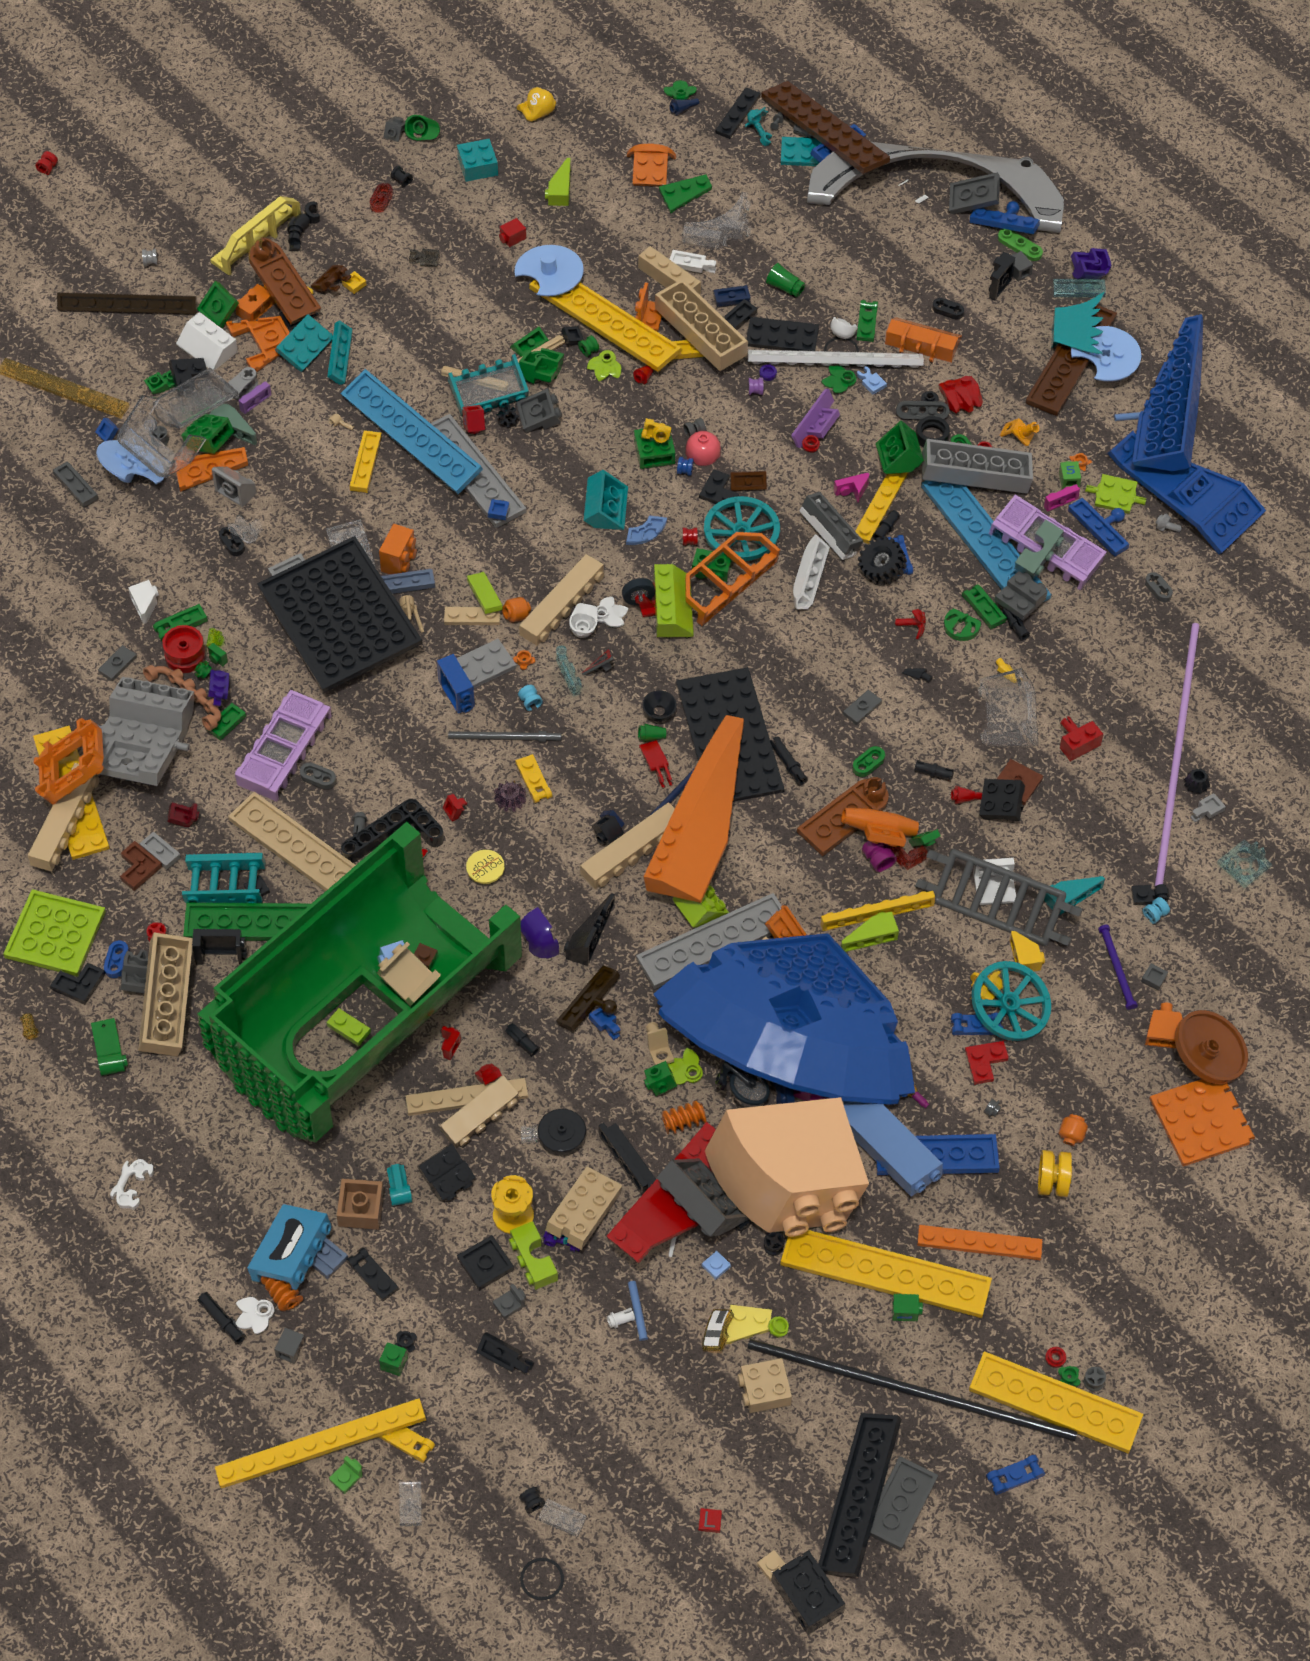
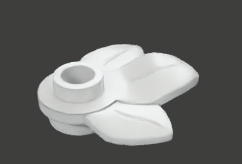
(612, 613)
(252, 1316)

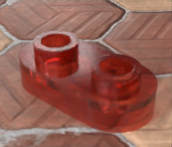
(379, 200)

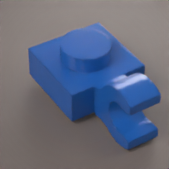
(606, 1022)

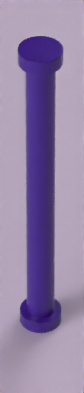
(1131, 1004)

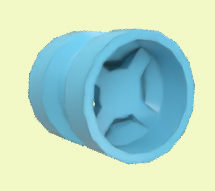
(529, 696)
(1157, 909)

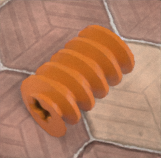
(683, 1117)
(282, 1293)

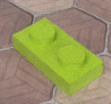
(348, 1027)

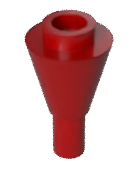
(643, 374)
(962, 795)

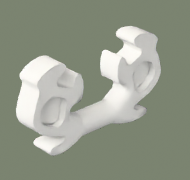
(125, 1199)

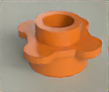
(524, 655)

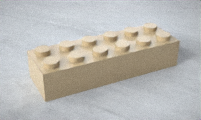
(701, 324)
(165, 994)

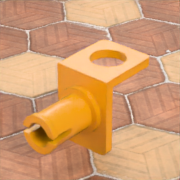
(1021, 430)

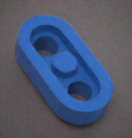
(115, 960)

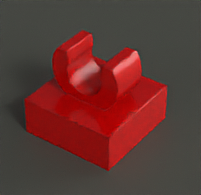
(453, 806)

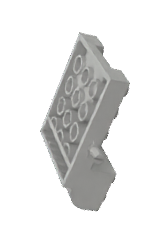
(145, 729)

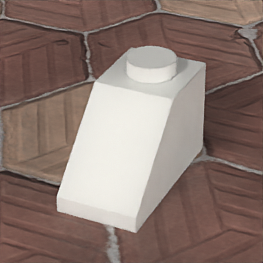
(144, 599)

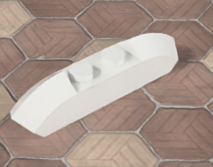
(810, 572)

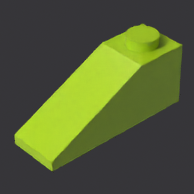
(559, 186)
(876, 930)

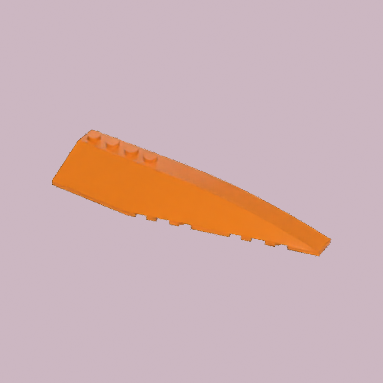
(700, 820)

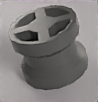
(161, 431)
(1097, 1375)

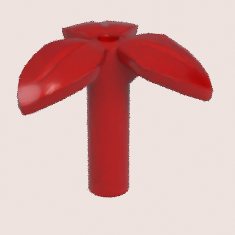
(919, 620)

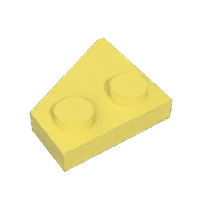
(747, 1322)

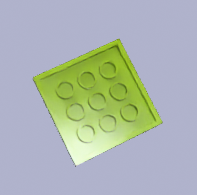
(54, 932)

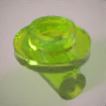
(214, 637)

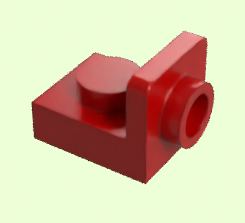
(451, 1041)

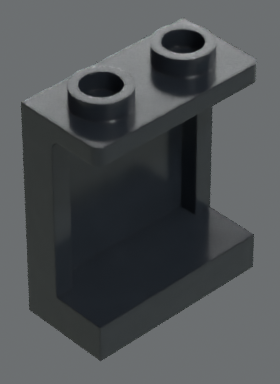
(218, 943)

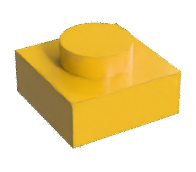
(355, 283)

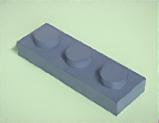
(410, 581)

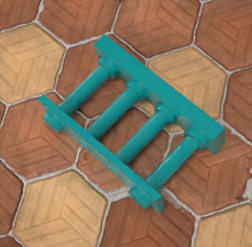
(216, 863)

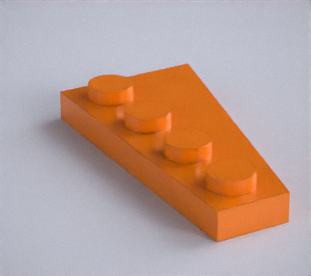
(201, 467)

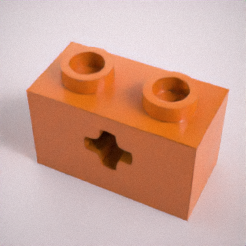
(254, 303)

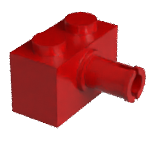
(1079, 739)

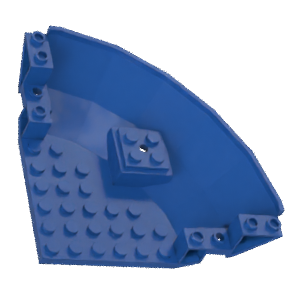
(794, 1017)

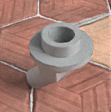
(1163, 523)

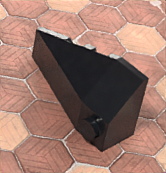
(586, 937)

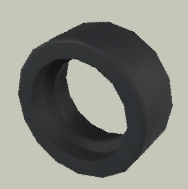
(932, 421)

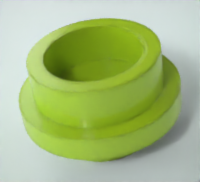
(778, 1326)

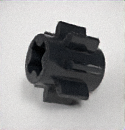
(509, 419)

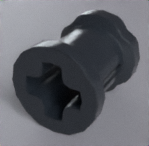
(401, 176)

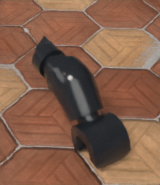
(300, 222)

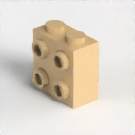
(765, 1385)

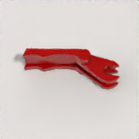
(656, 760)

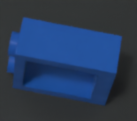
(455, 684)

